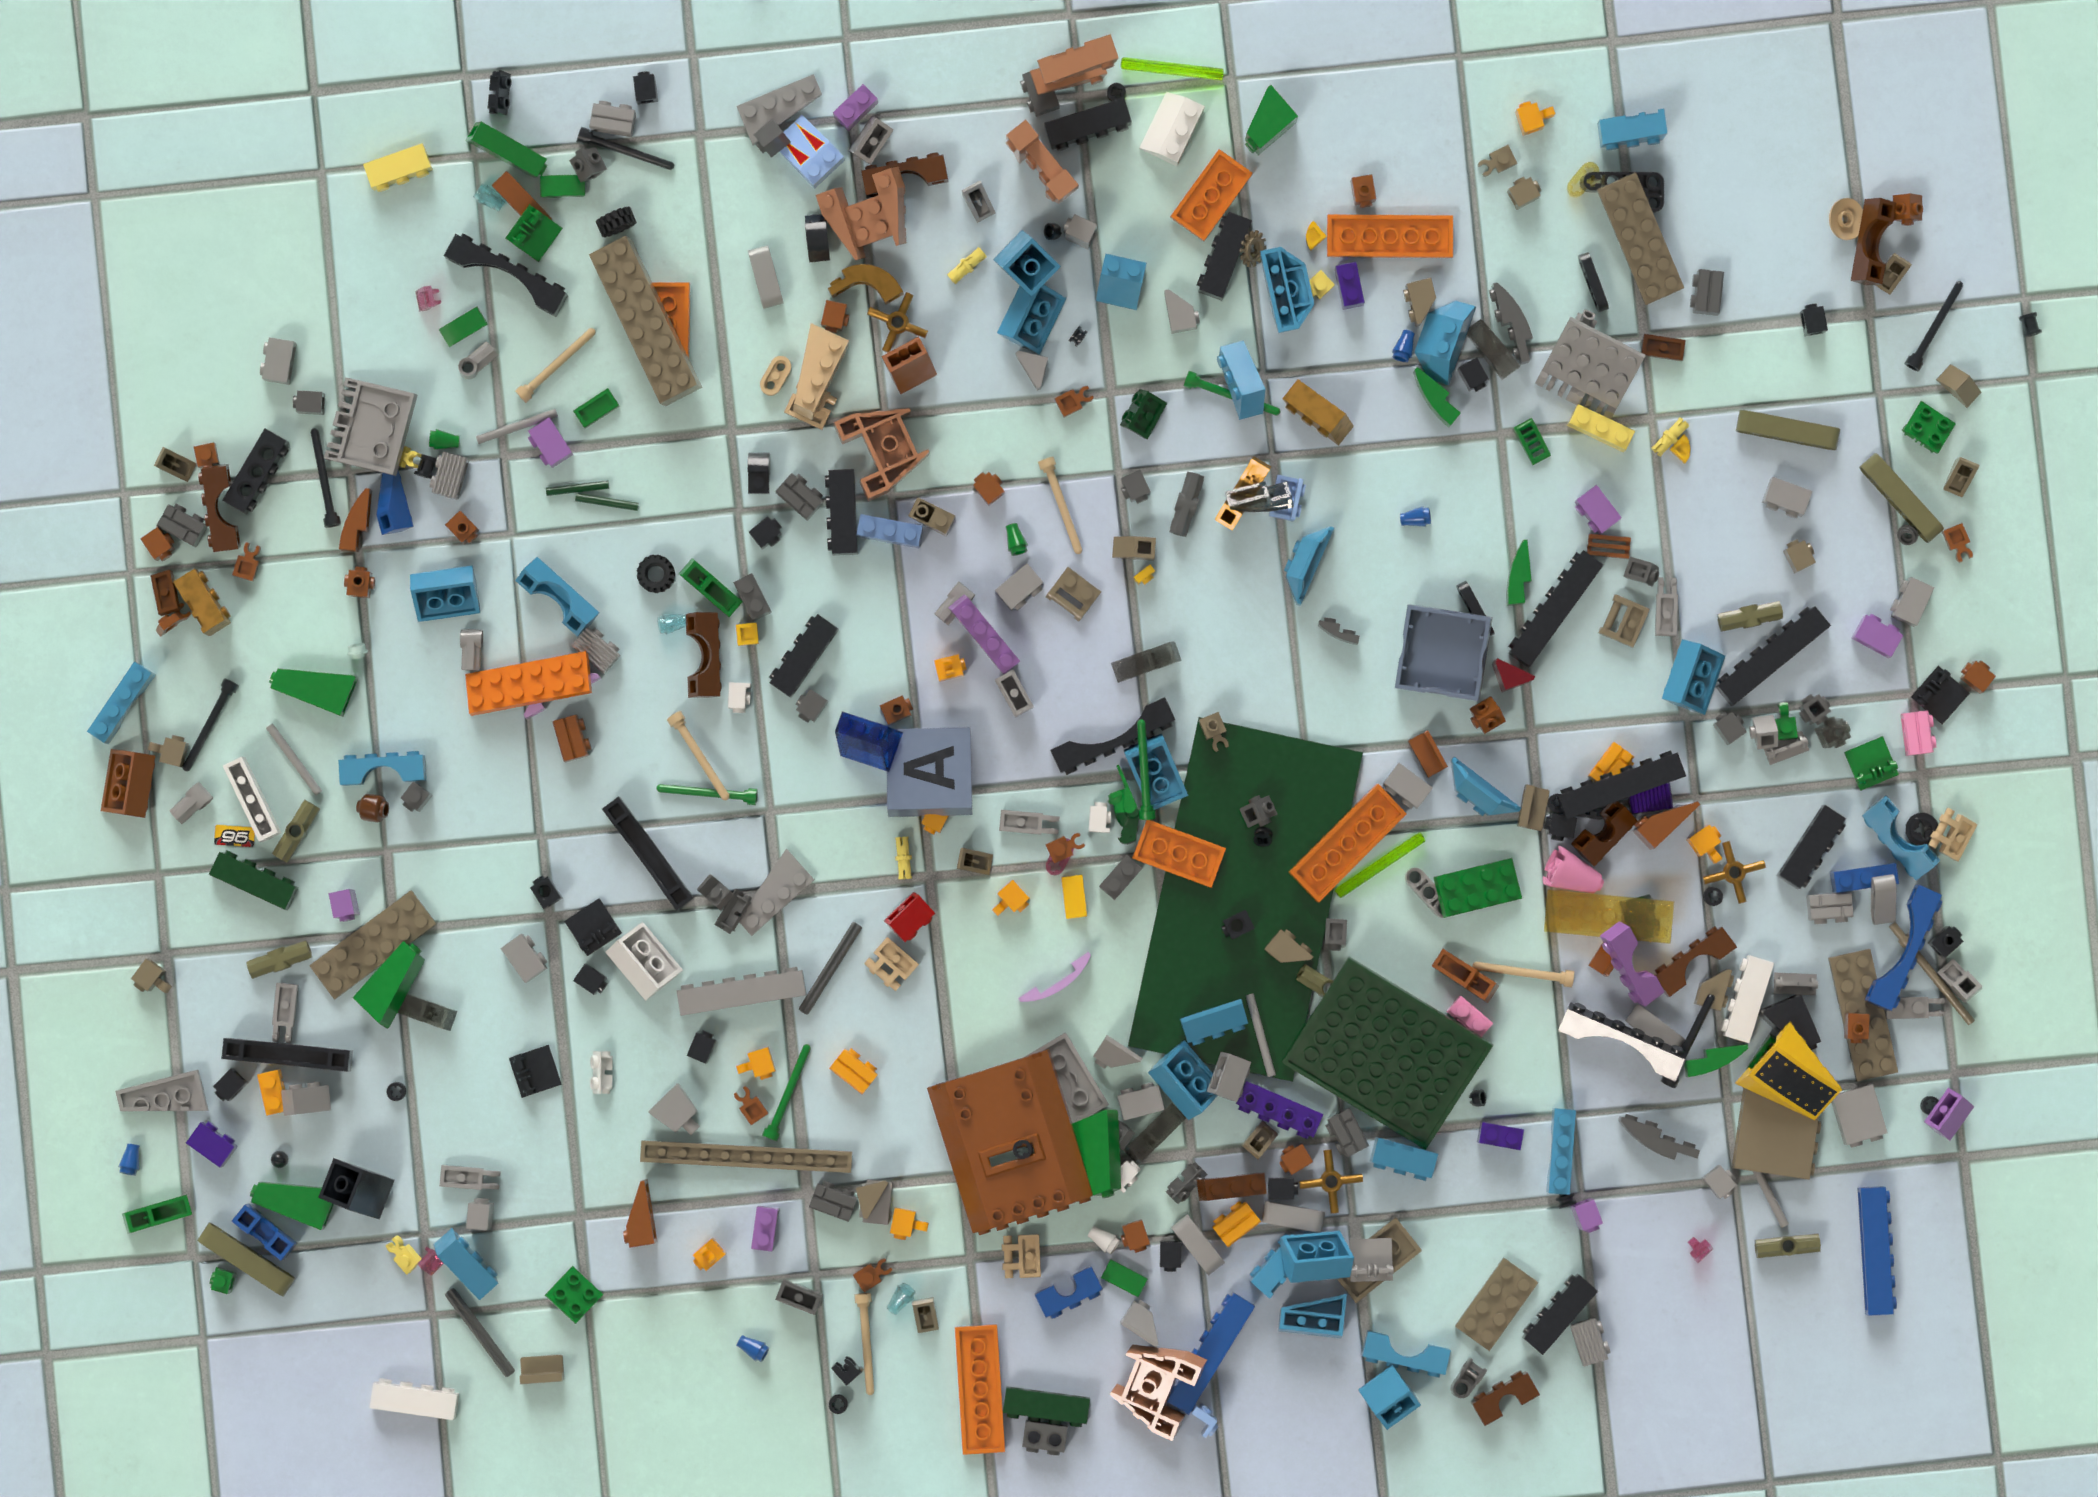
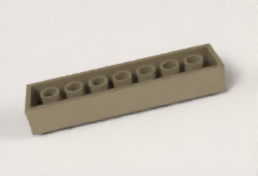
(645, 321)

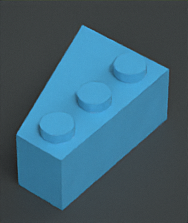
(1632, 130)
(1271, 1273)

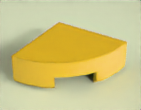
(1314, 235)
(1681, 449)

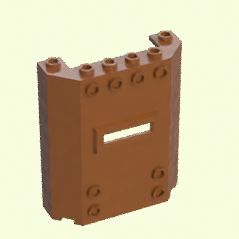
(986, 1117)

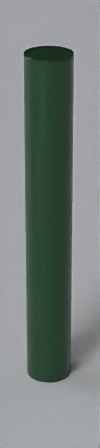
(577, 488)
(607, 502)

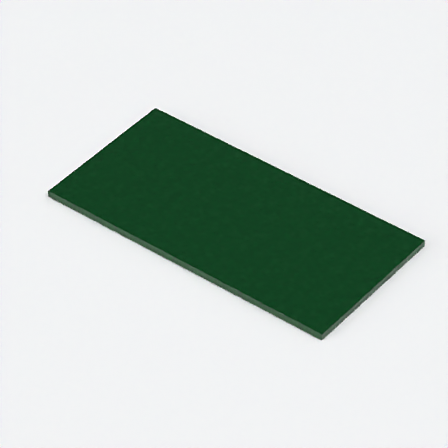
(1188, 956)

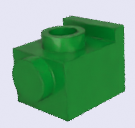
(222, 1280)

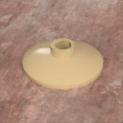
(1851, 213)

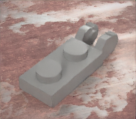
(1666, 609)
(1026, 822)
(1914, 1008)
(284, 1010)
(466, 1177)

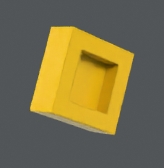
(1145, 575)
(747, 634)

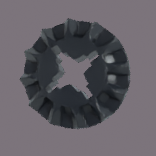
(1913, 823)

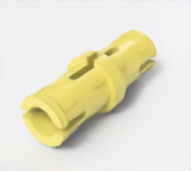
(966, 265)
(1670, 436)
(903, 857)

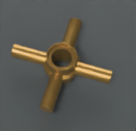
(901, 313)
(1743, 869)
(1332, 1191)

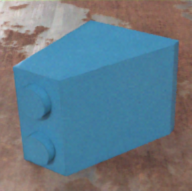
(1027, 263)
(1121, 281)

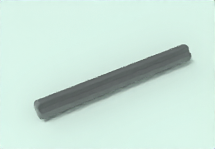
(830, 968)
(479, 1332)

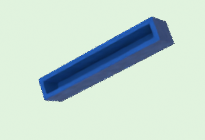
(1876, 1250)
(1213, 1348)

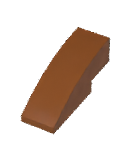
(515, 194)
(356, 522)
(1465, 975)

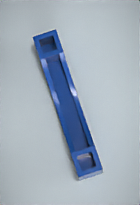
(1921, 908)

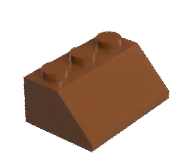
(128, 783)

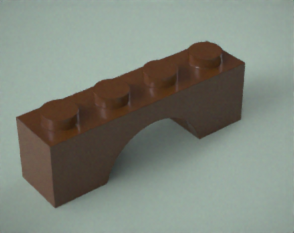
(930, 169)
(1876, 217)
(223, 534)
(704, 630)
(1716, 944)

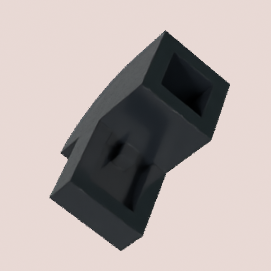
(817, 238)
(758, 473)

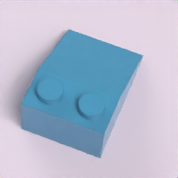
(1163, 775)

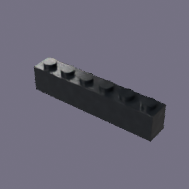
(1555, 609)
(1773, 655)
(1620, 786)

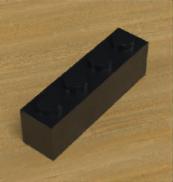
(1088, 124)
(1225, 255)
(842, 512)
(803, 656)
(1811, 847)
(1559, 1314)

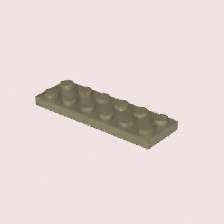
(1640, 238)
(372, 944)
(1852, 980)

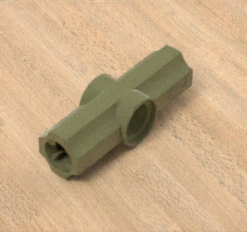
(1750, 616)
(289, 843)
(279, 959)
(1312, 979)
(1801, 1244)

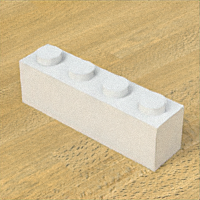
(252, 799)
(1747, 999)
(414, 1400)

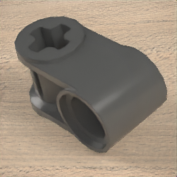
(1468, 1377)

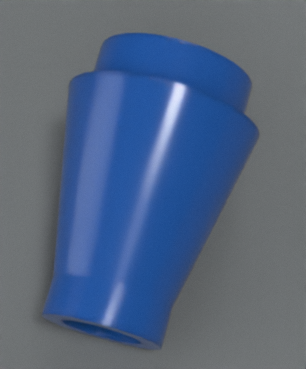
(1404, 346)
(1416, 517)
(130, 1161)
(755, 1349)

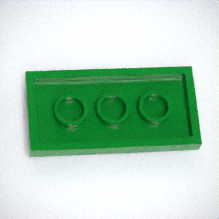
(1477, 887)

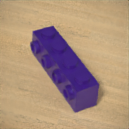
(1280, 1109)

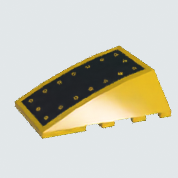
(1792, 1076)

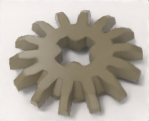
(1252, 257)

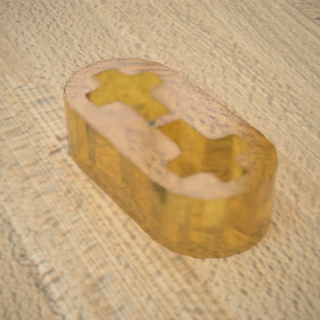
(1576, 178)

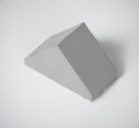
(978, 201)
(1034, 367)

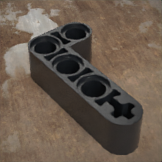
(1656, 193)

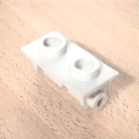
(600, 1062)

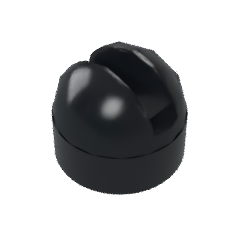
(1048, 231)
(1478, 1098)
(279, 1154)

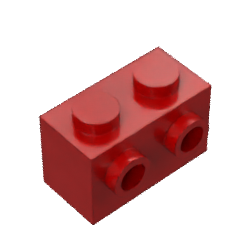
(909, 917)

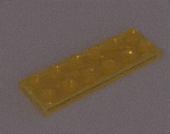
(1596, 913)

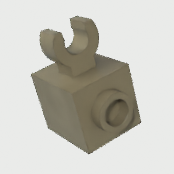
(1213, 728)
(173, 750)
(149, 976)

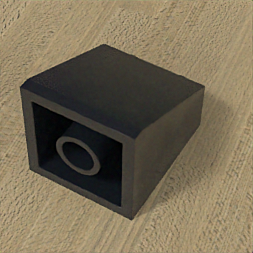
(1794, 1011)
(356, 1188)

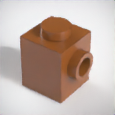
(1363, 190)
(834, 316)
(988, 487)
(462, 528)
(158, 544)
(1977, 676)
(896, 709)
(1856, 1027)
(1294, 1159)
(1135, 1236)

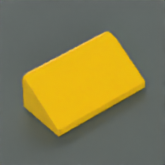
(1074, 896)

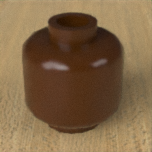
(372, 808)

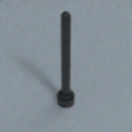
(587, 137)
(1915, 360)
(331, 518)
(227, 689)
(1692, 1034)

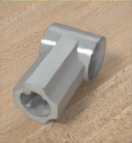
(479, 359)
(943, 611)
(471, 643)
(196, 799)

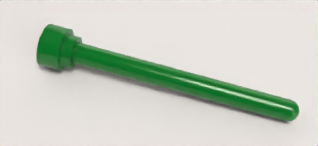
(1194, 381)
(748, 796)
(1147, 811)
(772, 1130)

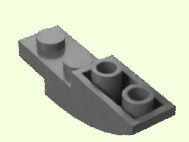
(1510, 314)
(1649, 1136)

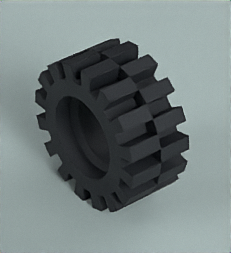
(616, 221)
(646, 564)

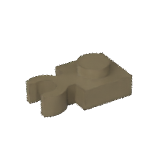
(1500, 159)

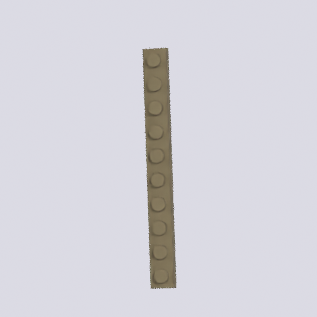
(746, 1156)

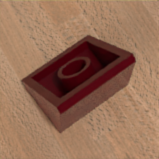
(1509, 675)

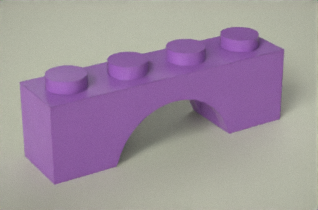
(984, 634)
(1620, 944)

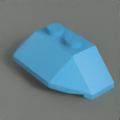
(1287, 288)
(1443, 340)
(1305, 562)
(1479, 792)

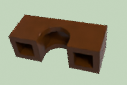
(1617, 823)
(1231, 1186)
(1488, 1404)

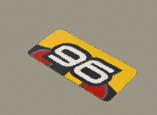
(234, 836)

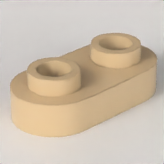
(774, 375)

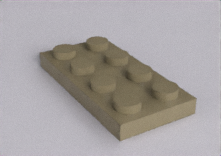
(1403, 1250)
(1496, 1304)

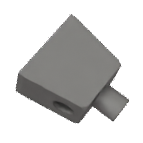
(676, 1111)

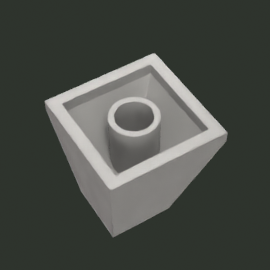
(1114, 1054)
(1141, 1322)

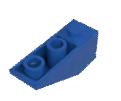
(392, 507)

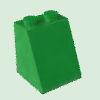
(1269, 122)

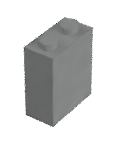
(1859, 1115)

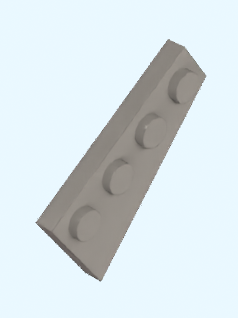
(778, 105)
(779, 888)
(172, 1093)

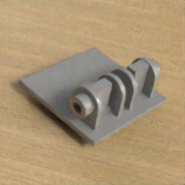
(1371, 1259)

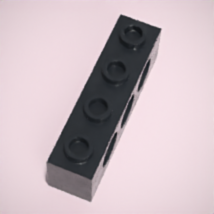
(245, 477)

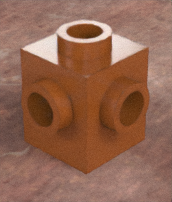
(1908, 208)
(362, 590)
(1487, 715)

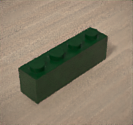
(253, 880)
(1046, 1405)

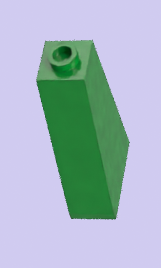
(506, 149)
(319, 689)
(390, 984)
(1100, 1151)
(293, 1202)

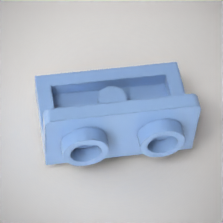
(1297, 489)
(1205, 1414)

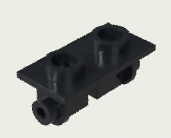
(500, 101)

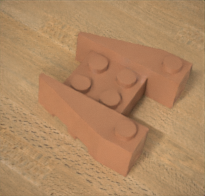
(1075, 66)
(1026, 145)
(868, 219)
(887, 444)
(1152, 1384)

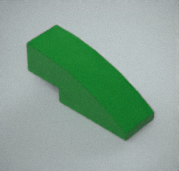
(1435, 397)
(1518, 574)
(710, 587)
(1713, 1059)
(157, 1214)

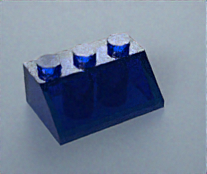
(867, 741)

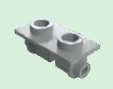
(1787, 749)
(1795, 983)

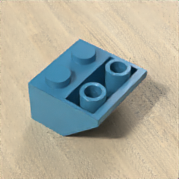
(1389, 1397)

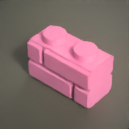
(1918, 733)
(1469, 1016)

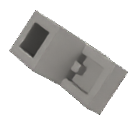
(1960, 982)

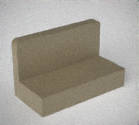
(1533, 808)
(541, 1369)

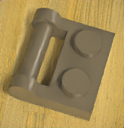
(1078, 589)
(1630, 624)

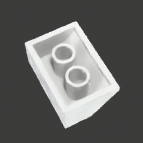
(1172, 127)
(643, 961)

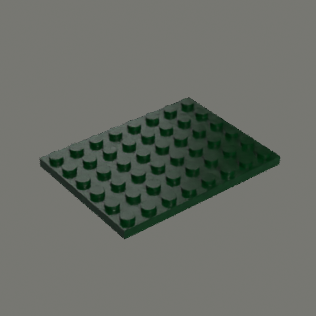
(1387, 1053)

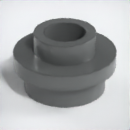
(1907, 539)

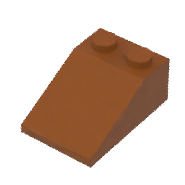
(1656, 828)
(641, 1225)

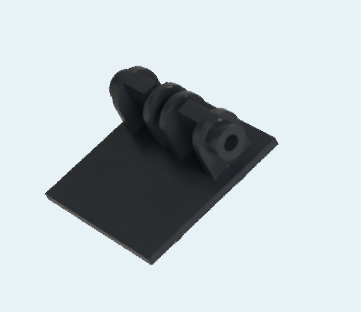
(1940, 694)
(593, 927)
(535, 1071)

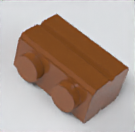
(571, 738)

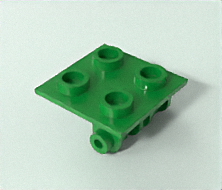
(533, 233)
(1928, 427)
(1871, 763)
(573, 1294)

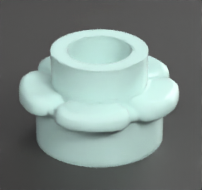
(357, 650)

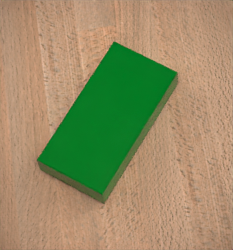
(596, 408)
(1124, 1278)

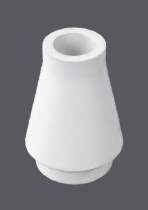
(1106, 1241)

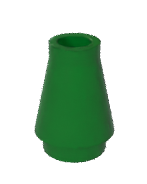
(443, 440)
(1016, 542)

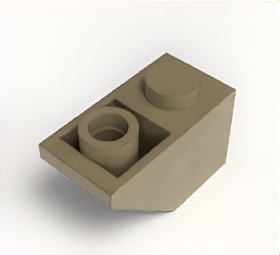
(1421, 297)
(932, 516)
(1134, 548)
(1285, 949)
(1716, 986)

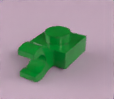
(1786, 725)

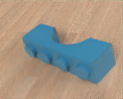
(540, 579)
(125, 694)
(354, 770)
(1915, 858)
(1561, 1151)
(1432, 1359)

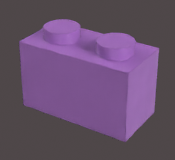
(855, 107)
(550, 443)
(1597, 510)
(1877, 636)
(344, 905)
(1949, 1114)
(1587, 1215)
(765, 1228)

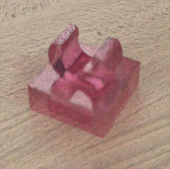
(425, 298)
(1700, 1250)
(430, 1262)

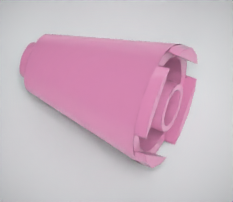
(1571, 873)

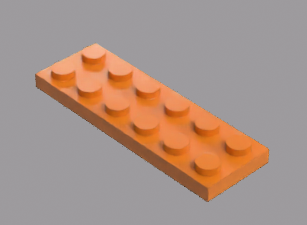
(1390, 236)
(528, 683)
(1347, 843)
(979, 1389)

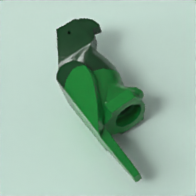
(1125, 811)

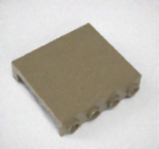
(1774, 1138)

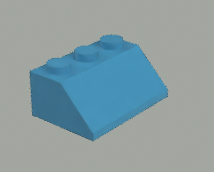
(1031, 318)
(444, 593)
(1693, 676)
(1214, 1022)
(1184, 1080)
(1316, 1256)

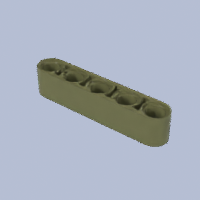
(1787, 430)
(1901, 497)
(246, 1259)

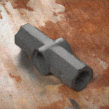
(1186, 504)

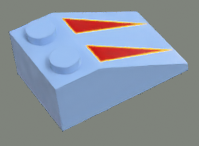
(810, 152)

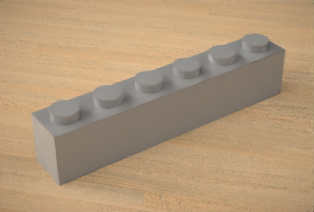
(741, 992)

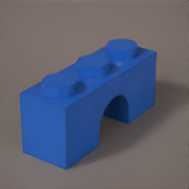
(1860, 878)
(265, 1231)
(1086, 1286)

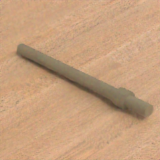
(1903, 939)

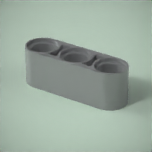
(765, 277)
(1419, 887)
(1883, 899)
(1652, 1026)
(1293, 1217)
(1197, 1245)

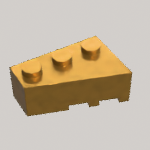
(1317, 411)
(203, 602)

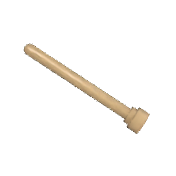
(526, 391)
(1048, 467)
(677, 721)
(1565, 978)
(863, 1302)

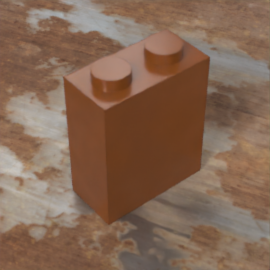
(909, 365)

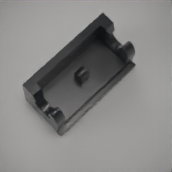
(849, 1372)

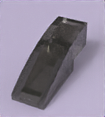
(1492, 349)
(1260, 498)
(1146, 661)
(428, 1012)
(1154, 1133)

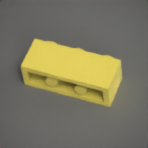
(398, 167)
(1600, 428)

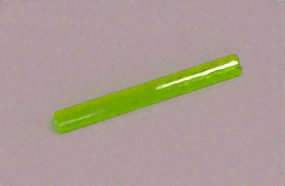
(1172, 68)
(1380, 865)

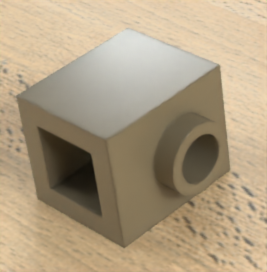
(1524, 192)
(1799, 555)

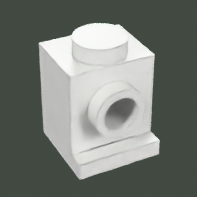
(738, 696)
(1099, 818)
(1128, 1173)

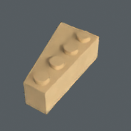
(820, 362)

